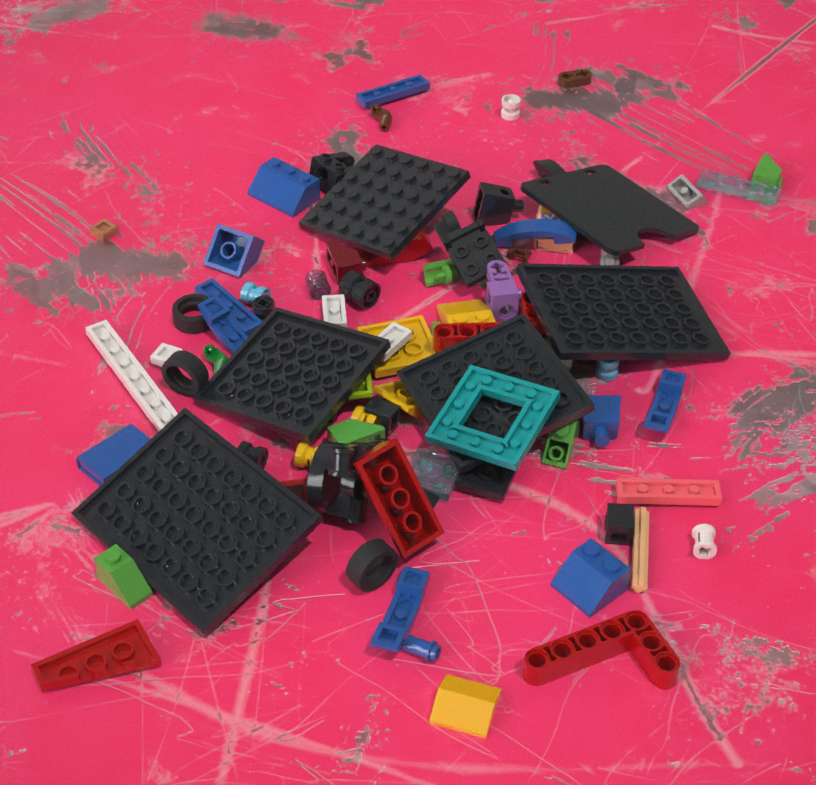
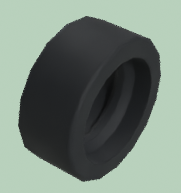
(187, 324)
(190, 364)
(372, 565)

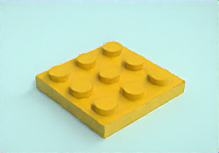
(414, 350)

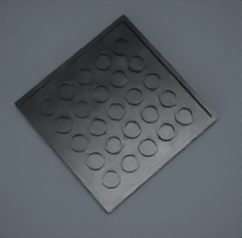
(384, 201)
(508, 349)
(292, 374)

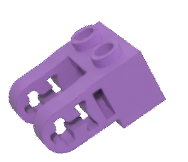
(502, 293)

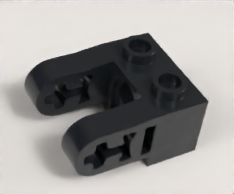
(331, 168)

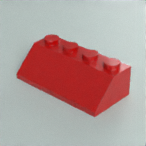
(398, 497)

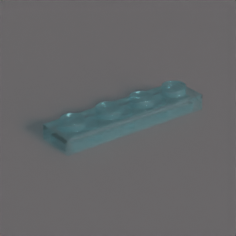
(739, 187)

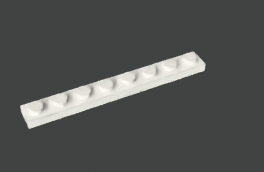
(131, 374)

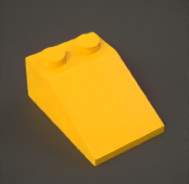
(465, 312)

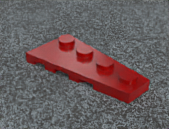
(104, 656)

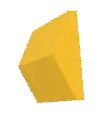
(398, 395)
(465, 706)

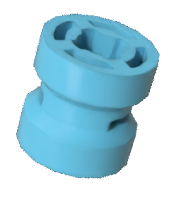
(251, 291)
(607, 370)

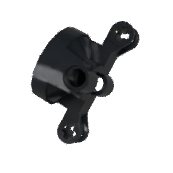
(334, 481)

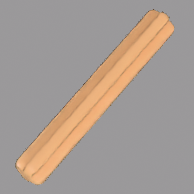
(639, 576)

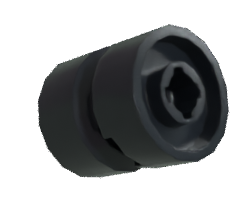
(359, 289)

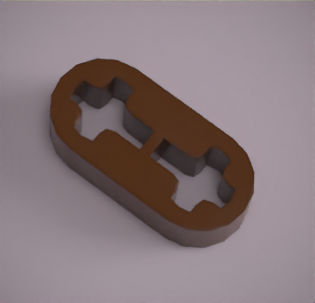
(574, 78)

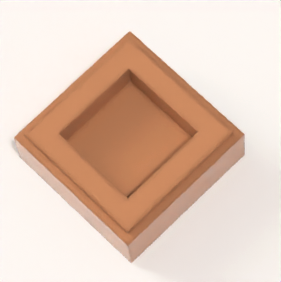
(103, 230)

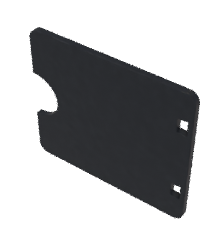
(608, 208)

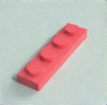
(668, 491)

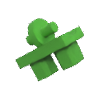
(440, 272)

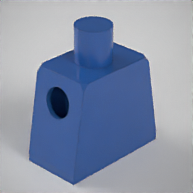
(603, 422)

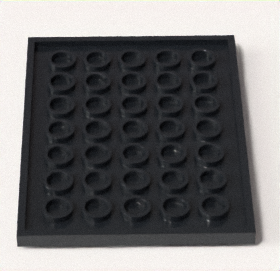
(620, 312)
(198, 519)

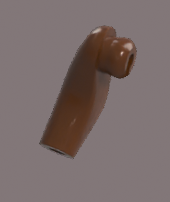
(382, 115)

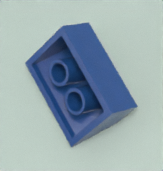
(284, 187)

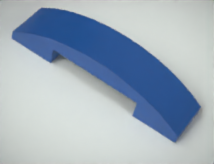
(535, 228)
(222, 325)
(666, 401)
(402, 611)

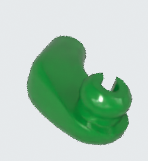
(214, 356)

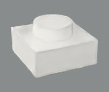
(162, 353)

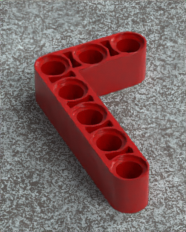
(452, 333)
(600, 642)

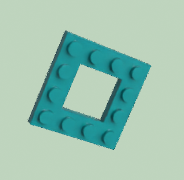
(448, 427)

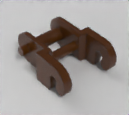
(513, 253)

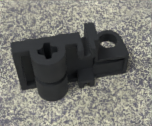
(468, 248)

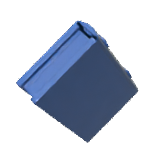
(111, 453)

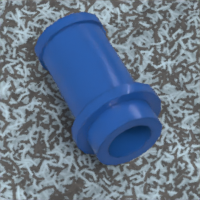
(426, 649)

